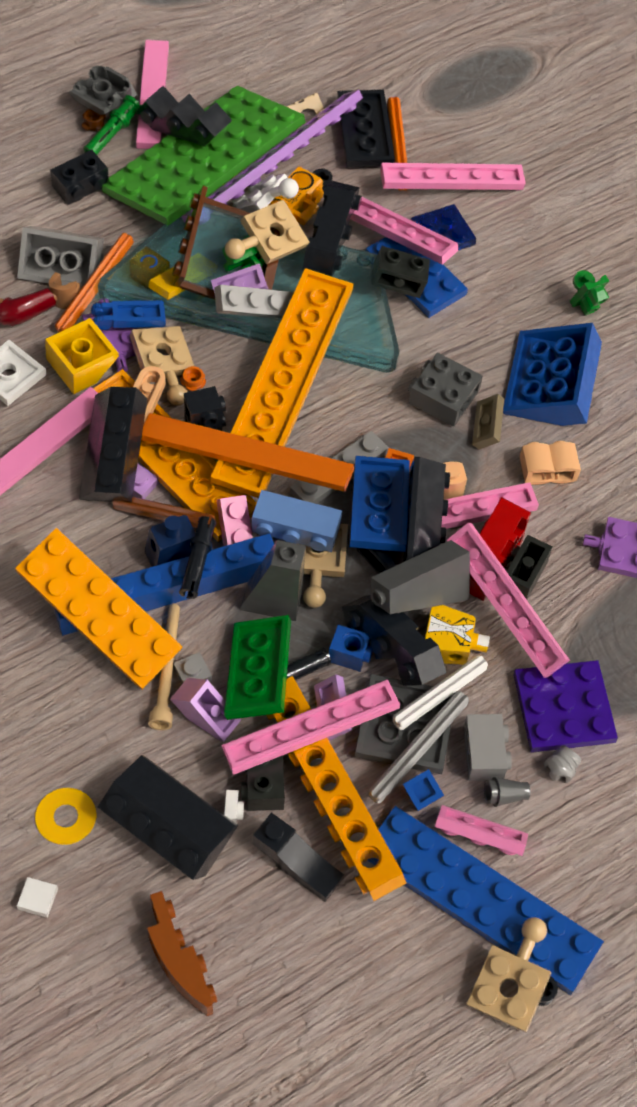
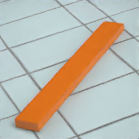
(247, 452)

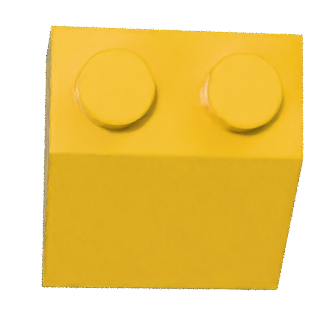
(80, 355)

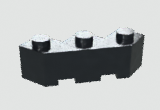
(183, 118)
(331, 228)
(397, 638)

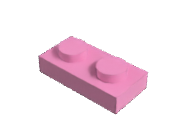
(234, 519)

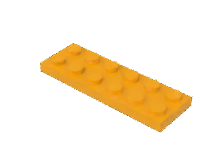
(98, 608)

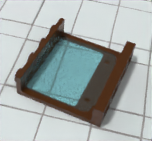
(201, 251)

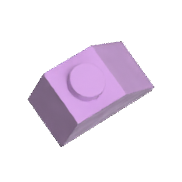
(204, 707)

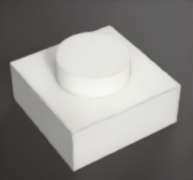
(233, 808)

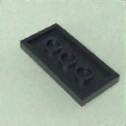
(367, 131)

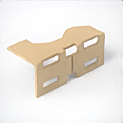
(311, 102)

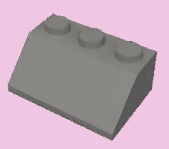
(52, 251)

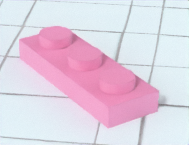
(481, 831)

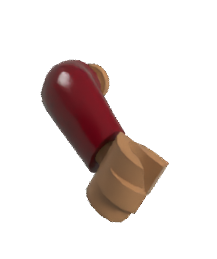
(24, 308)

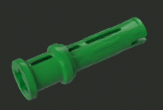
(117, 120)

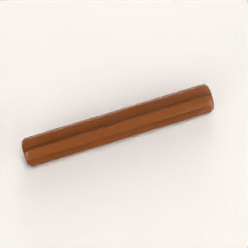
(159, 510)

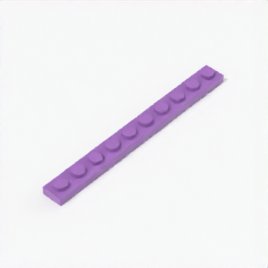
(284, 150)

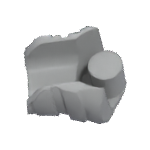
(562, 763)

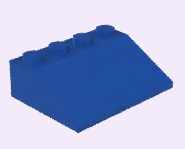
(554, 374)

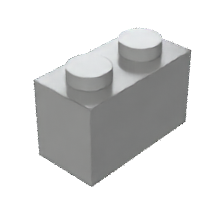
(486, 747)

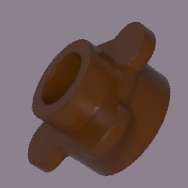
(93, 120)

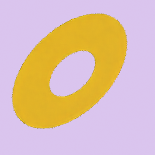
(65, 835)

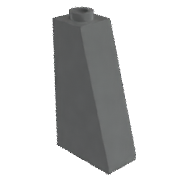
(424, 581)
(277, 582)

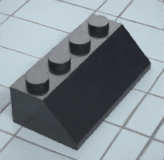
(113, 445)
(426, 506)
(168, 817)

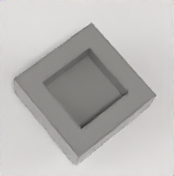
(192, 667)

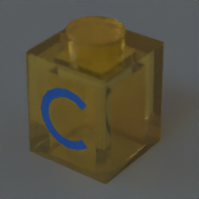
(147, 265)

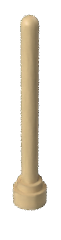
(161, 716)

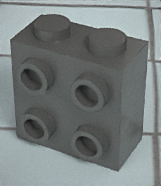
(444, 389)

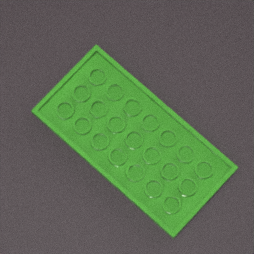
(175, 169)

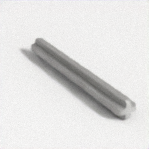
(418, 747)

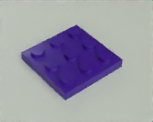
(565, 707)

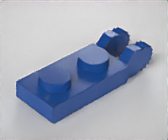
(129, 314)

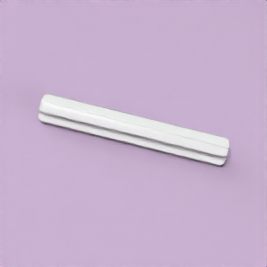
(439, 692)

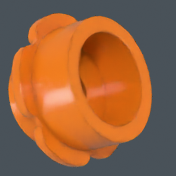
(193, 373)

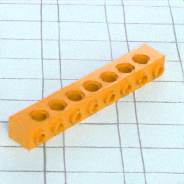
(386, 874)

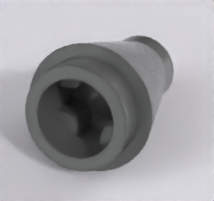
(505, 791)

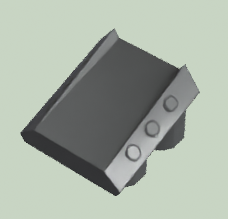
(102, 90)

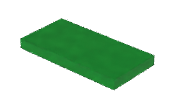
(258, 667)

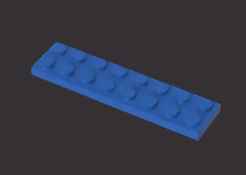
(486, 899)

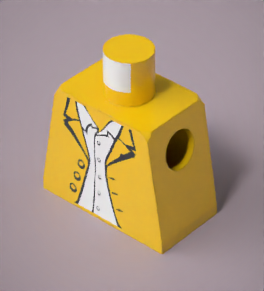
(454, 634)

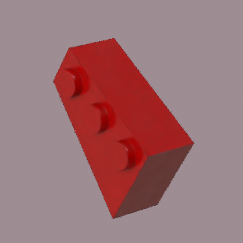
(502, 534)

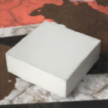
(37, 897)

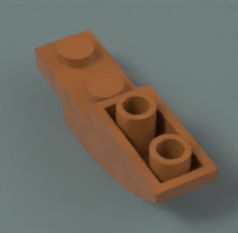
(180, 965)

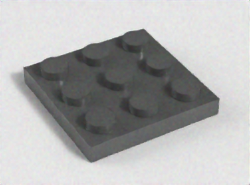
(384, 742)

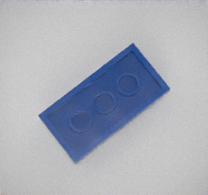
(442, 285)
(380, 504)

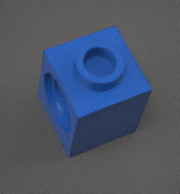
(348, 637)
(423, 790)

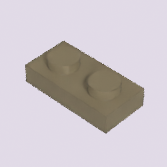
(488, 421)

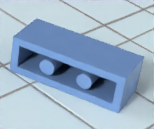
(296, 521)

